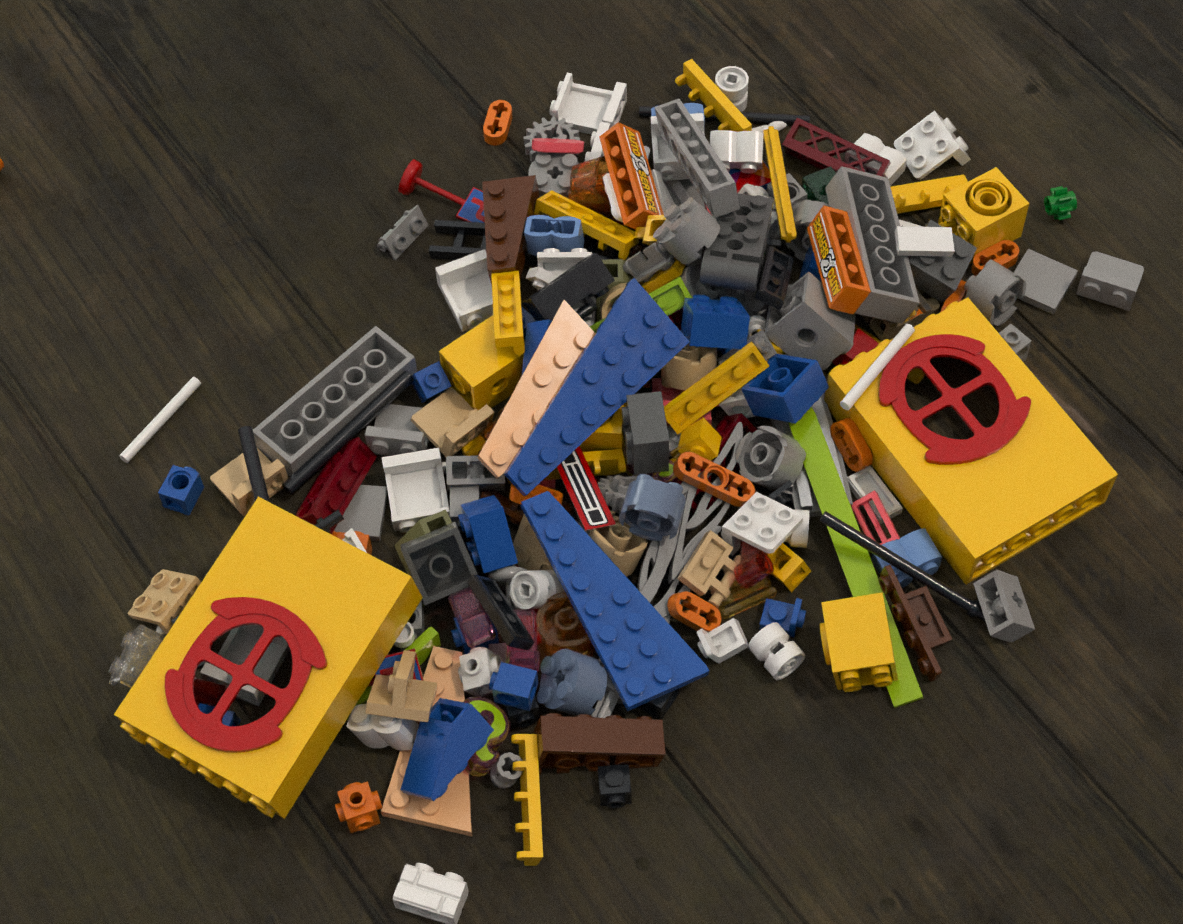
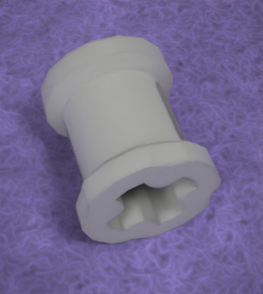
(505, 779)

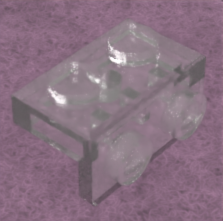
(138, 650)

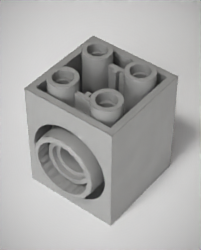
(808, 326)

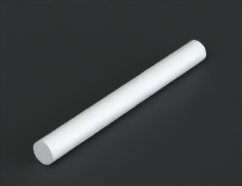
(878, 365)
(161, 418)

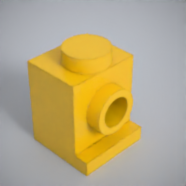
(788, 567)

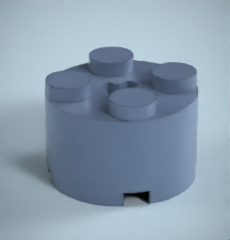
(652, 508)
(571, 682)

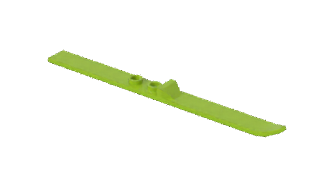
(852, 557)

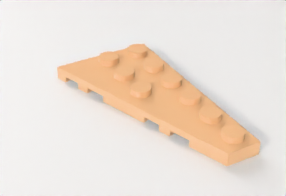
(538, 385)
(453, 808)

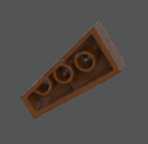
(505, 216)
(598, 742)

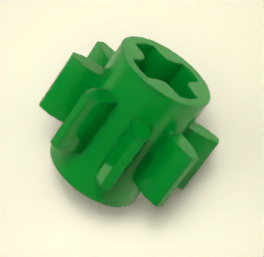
(1060, 203)

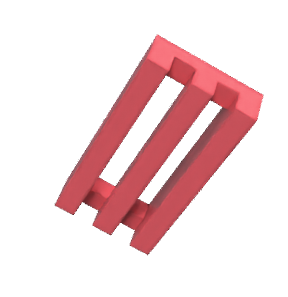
(887, 520)

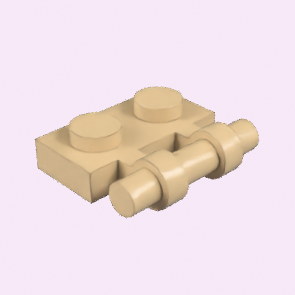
(704, 566)

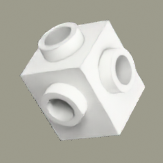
(477, 670)

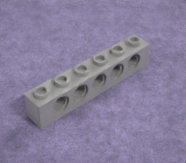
(697, 158)

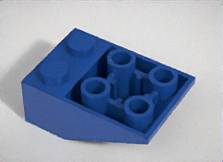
(444, 748)

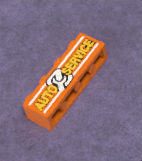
(630, 175)
(838, 260)

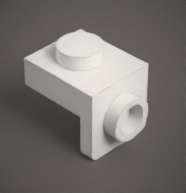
(722, 641)

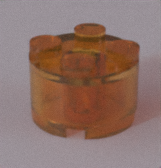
(588, 185)
(561, 628)

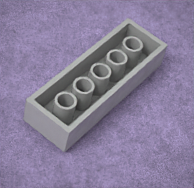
(873, 222)
(332, 399)

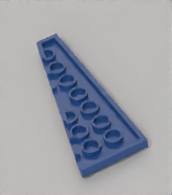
(618, 361)
(627, 632)

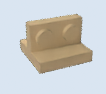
(401, 694)

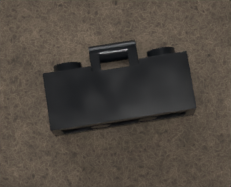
(576, 284)

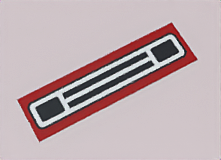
(584, 491)

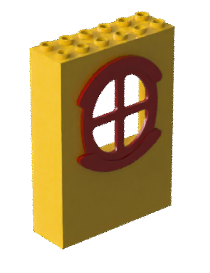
(985, 492)
(339, 621)

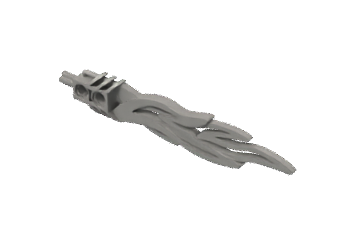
(662, 551)

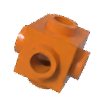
(358, 806)

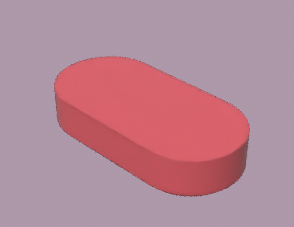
(551, 145)

